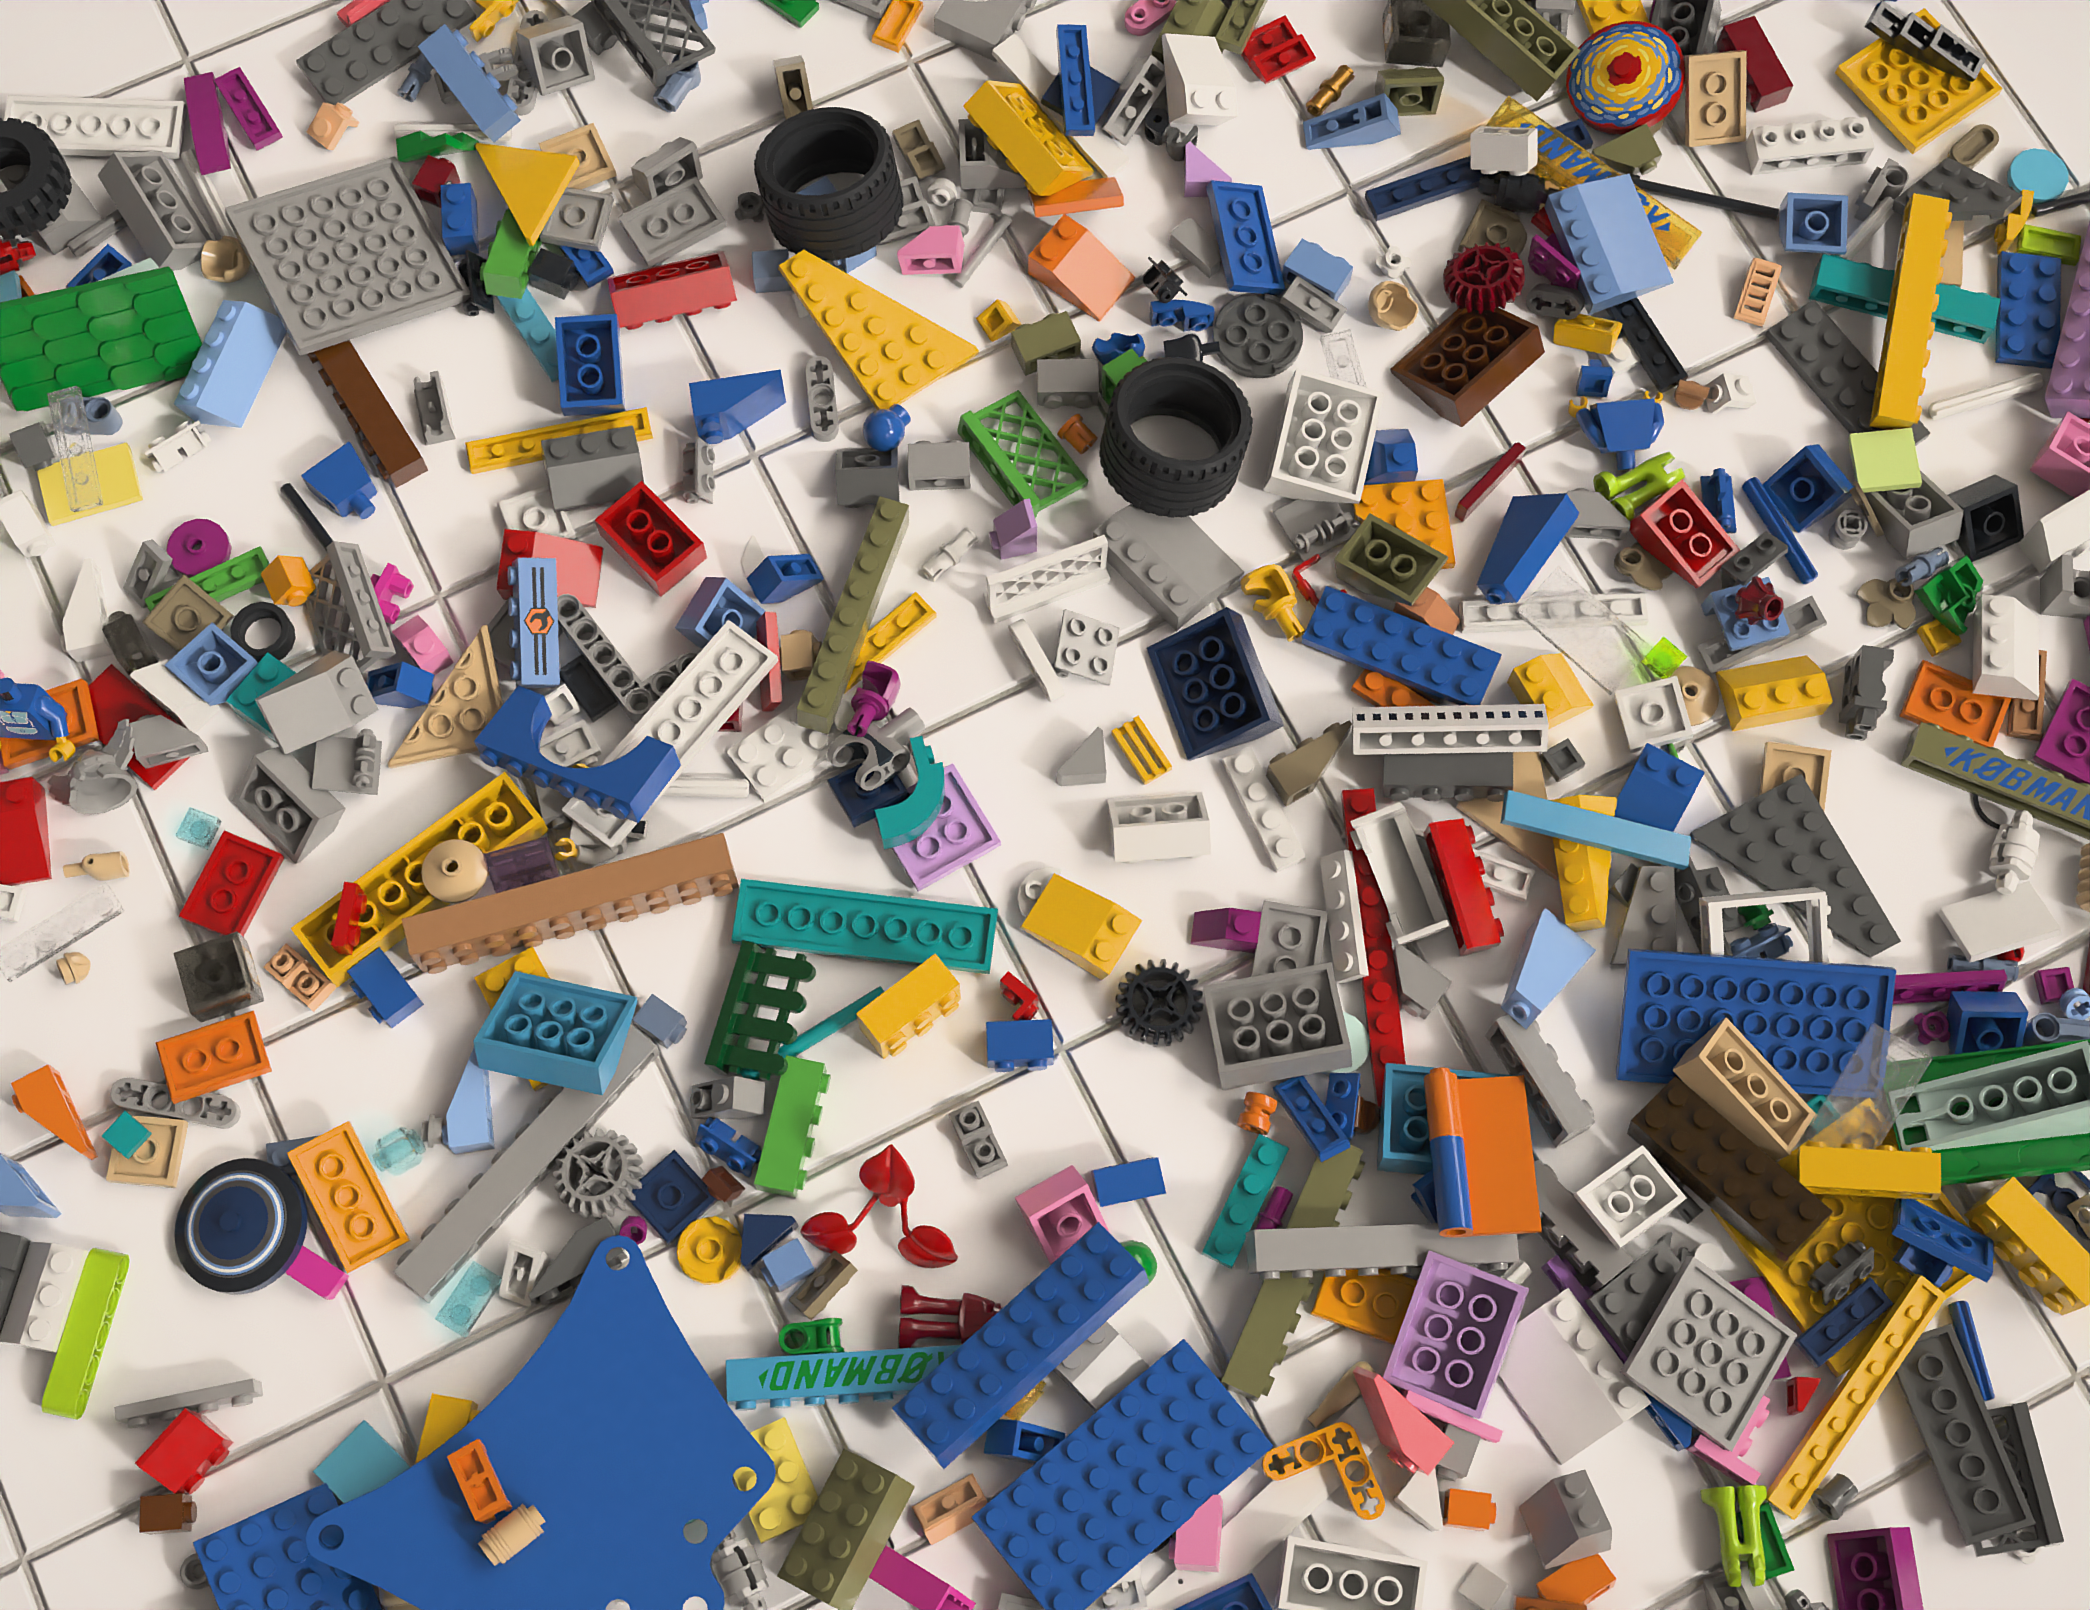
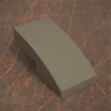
(918, 150)

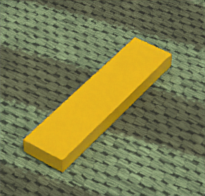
(892, 633)

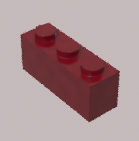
(1765, 76)

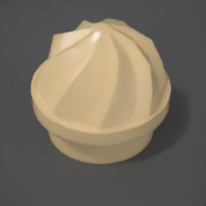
(73, 967)

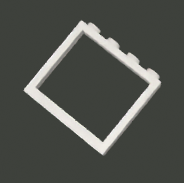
(1816, 907)

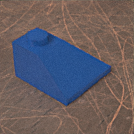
(1392, 458)

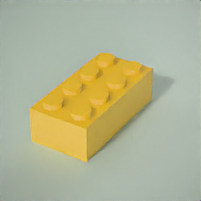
(2034, 1245)

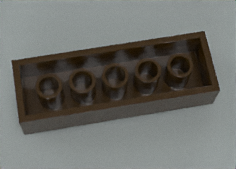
(1729, 1172)

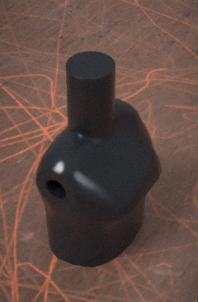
(1190, 347)

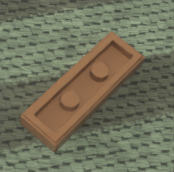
(2026, 715)

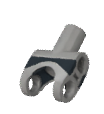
(879, 749)

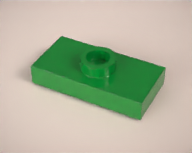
(796, 11)

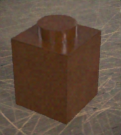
(167, 1513)

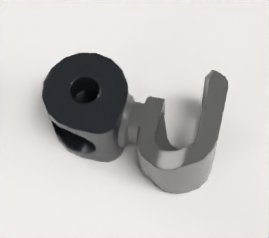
(1158, 131)

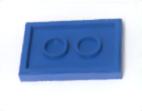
(1943, 1237)

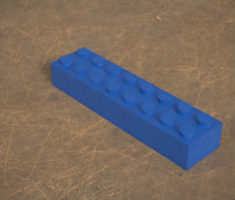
(1021, 1345)

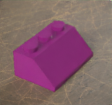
(1875, 1569)

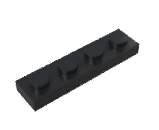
(1648, 344)

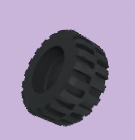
(44, 188)

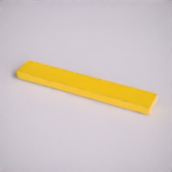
(526, 445)

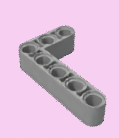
(617, 667)

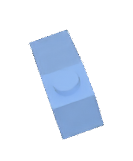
(470, 1112)

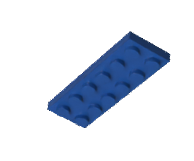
(1401, 648)

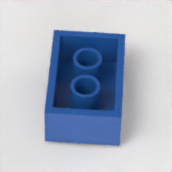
(589, 364)

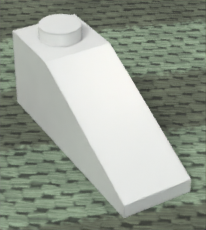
(86, 617)

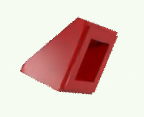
(1799, 1393)

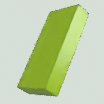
(2049, 243)

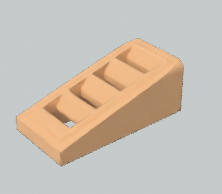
(1764, 274)

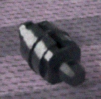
(1516, 193)

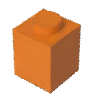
(1468, 1510)

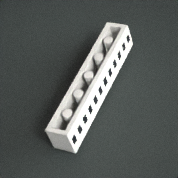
(1449, 729)

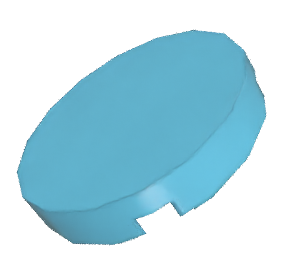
(2038, 172)

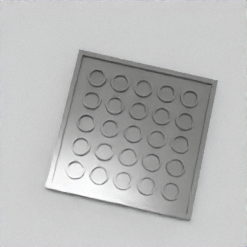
(347, 255)

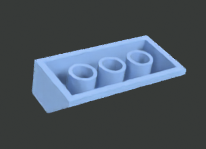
(231, 365)

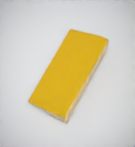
(1587, 333)

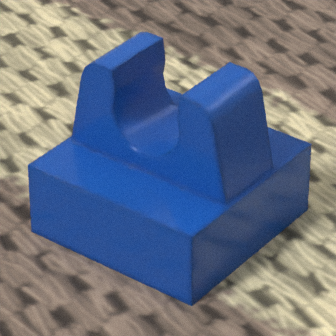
(1594, 379)

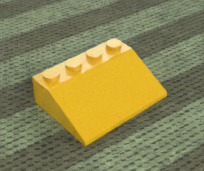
(1026, 137)

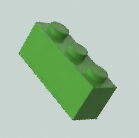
(508, 260)

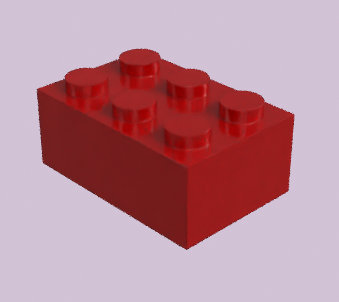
(651, 538)

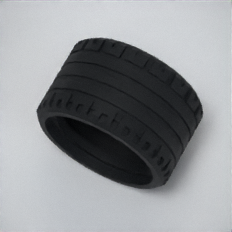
(819, 145)
(1185, 391)

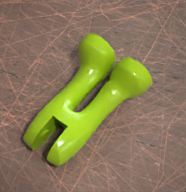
(1650, 471)
(1732, 1551)

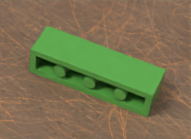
(791, 1126)

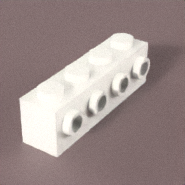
(1809, 145)

